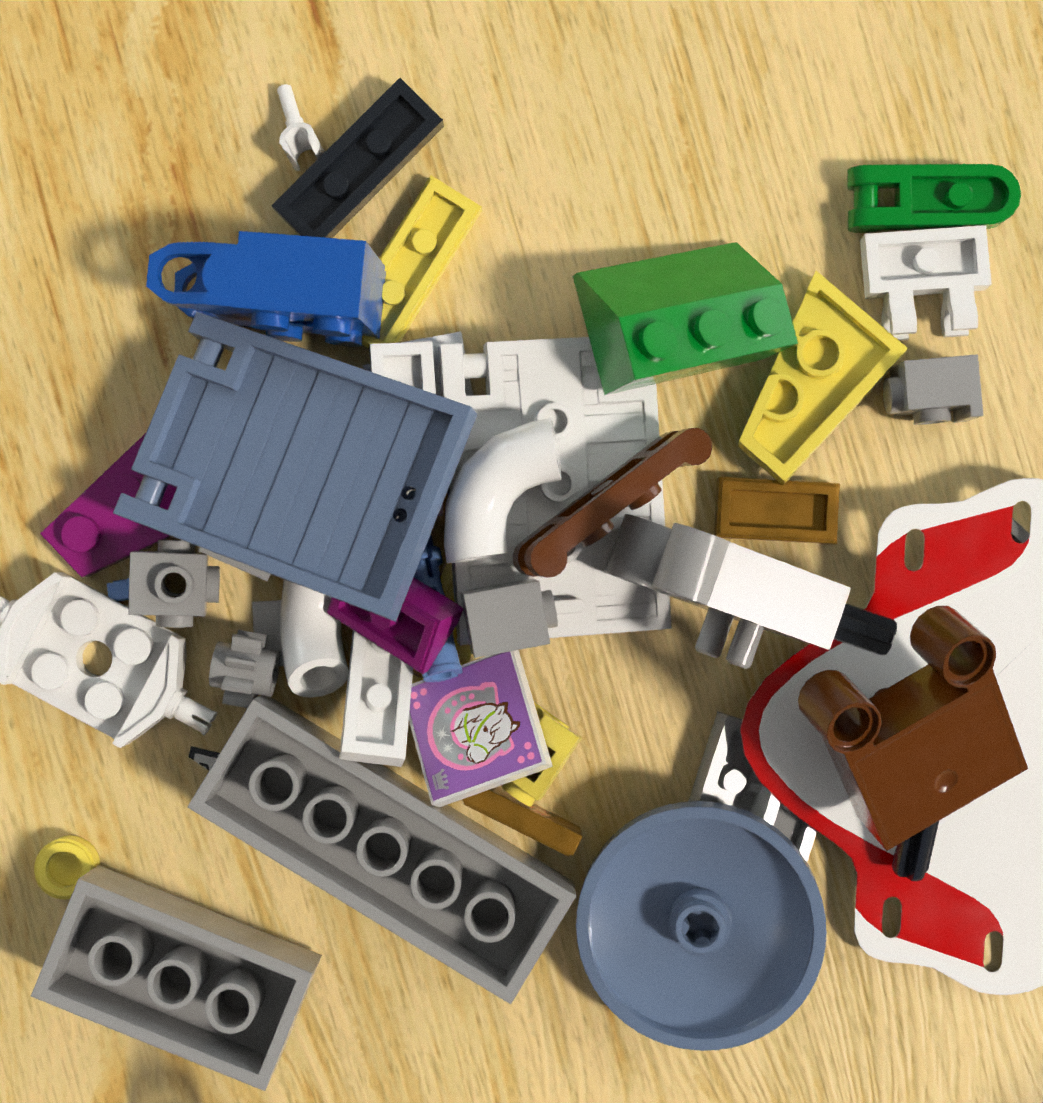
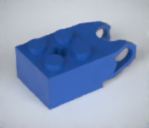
(279, 285)

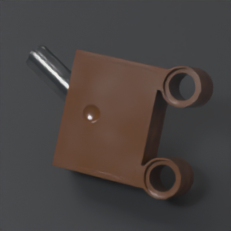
(922, 741)

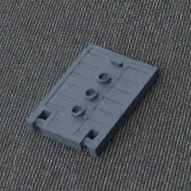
(299, 465)

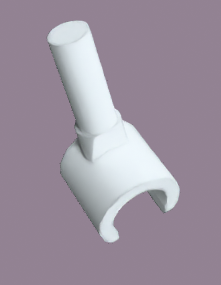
(298, 135)

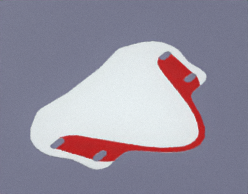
(989, 852)

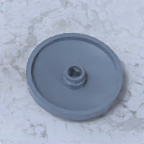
(701, 926)

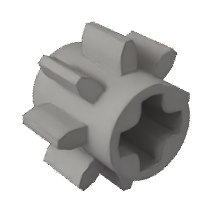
(244, 668)

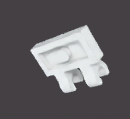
(926, 263)

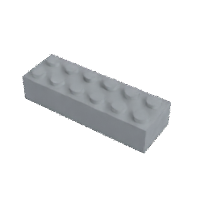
(384, 848)

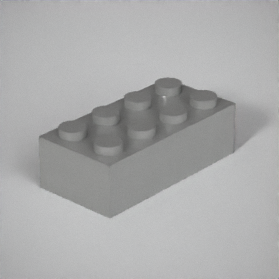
(176, 976)

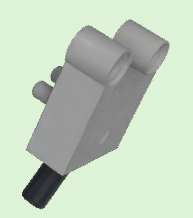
(745, 588)

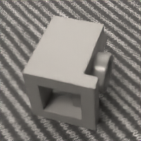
(935, 388)

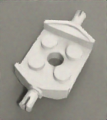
(44, 651)

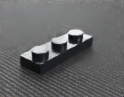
(359, 163)

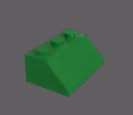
(682, 316)

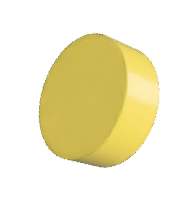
(62, 864)

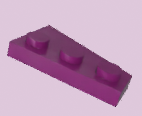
(90, 532)

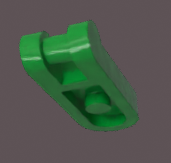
(931, 196)

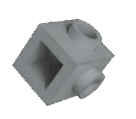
(148, 588)

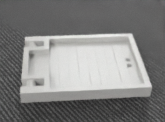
(593, 439)

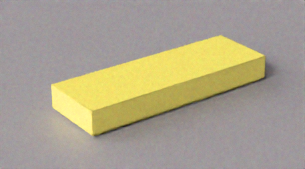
(421, 254)

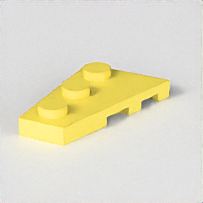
(818, 380)

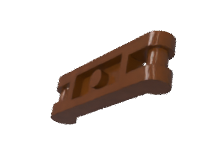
(589, 516)

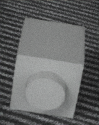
(508, 617)

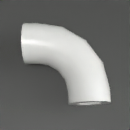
(490, 485)
(311, 642)

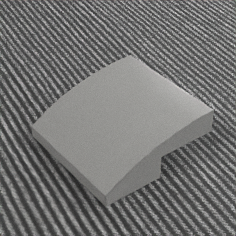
(730, 780)

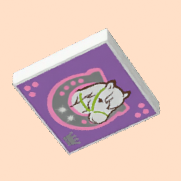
(477, 729)

